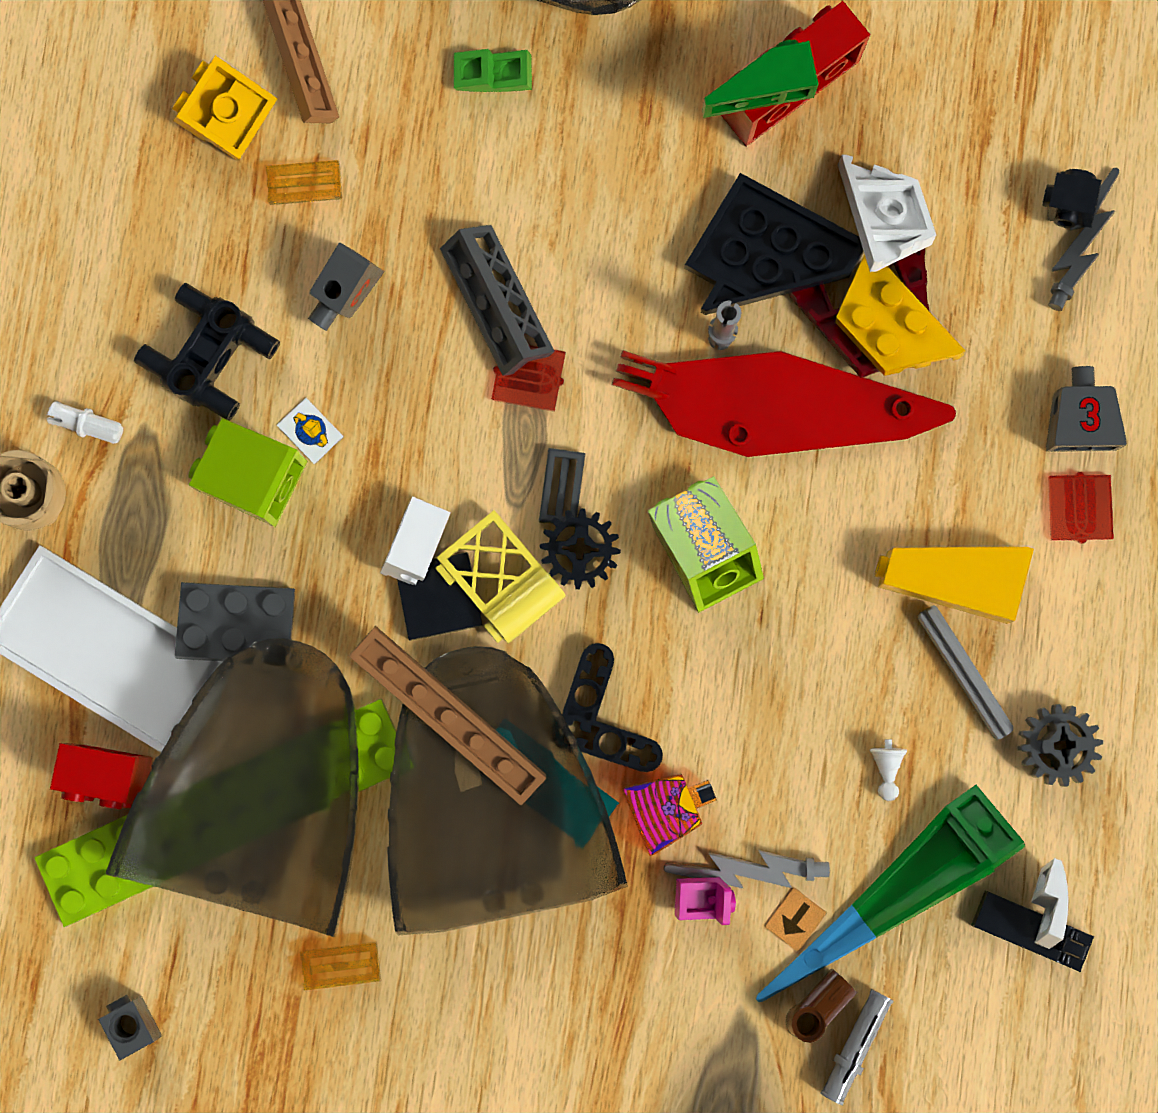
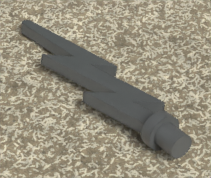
(1073, 256)

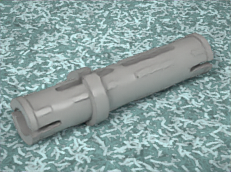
(724, 325)
(856, 1048)

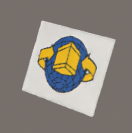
(310, 430)

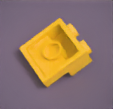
(223, 107)

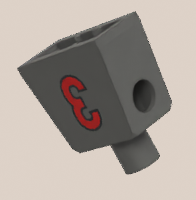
(346, 271)
(1085, 416)

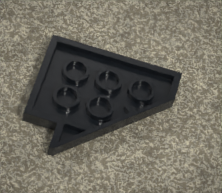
(768, 248)

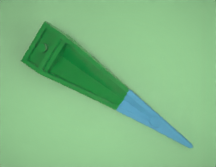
(946, 857)

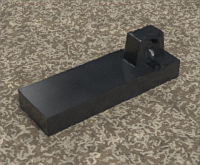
(1021, 928)

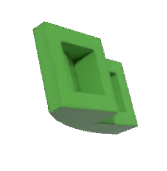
(492, 72)

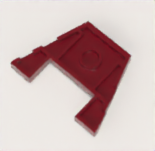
(819, 310)

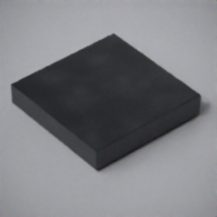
(435, 606)

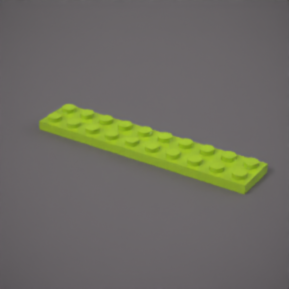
(78, 868)

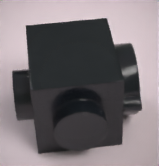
(1072, 198)

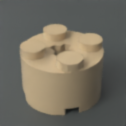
(43, 496)

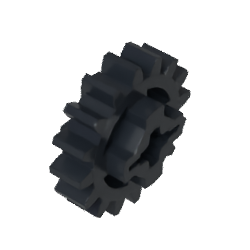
(579, 565)

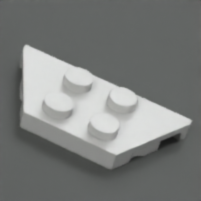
(887, 213)

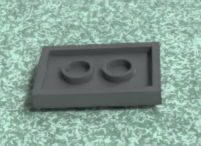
(226, 619)

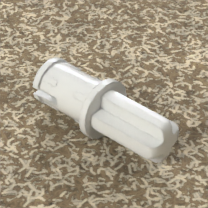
(84, 422)

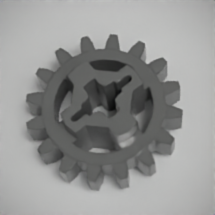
(1062, 759)

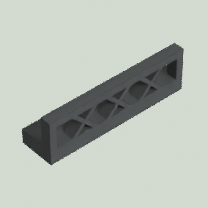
(490, 298)

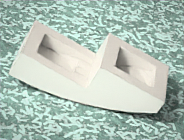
(1052, 894)

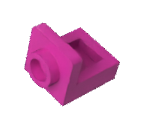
(704, 899)

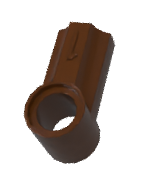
(823, 1003)

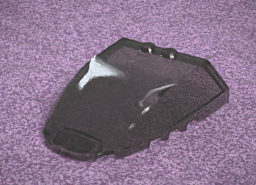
(255, 791)
(465, 846)

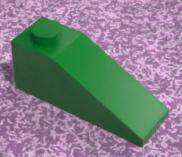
(773, 79)

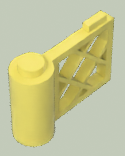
(517, 604)

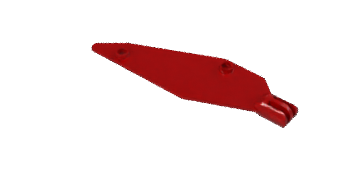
(778, 403)

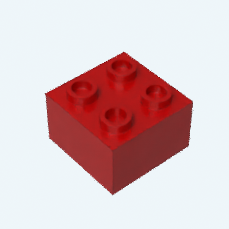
(101, 773)

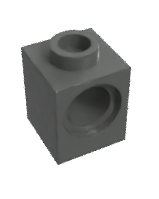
(121, 1041)

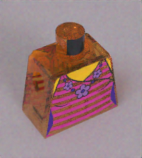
(666, 809)

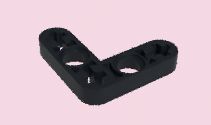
(588, 715)

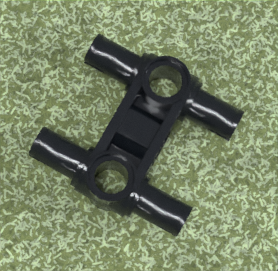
(207, 351)

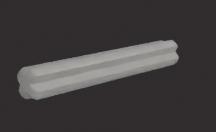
(965, 672)

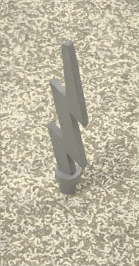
(772, 873)

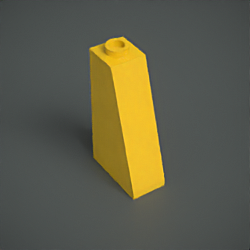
(961, 578)

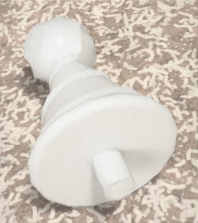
(888, 763)

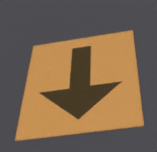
(796, 919)

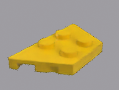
(892, 323)

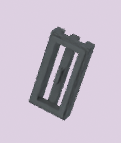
(566, 456)

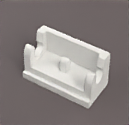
(415, 541)

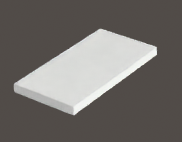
(99, 648)

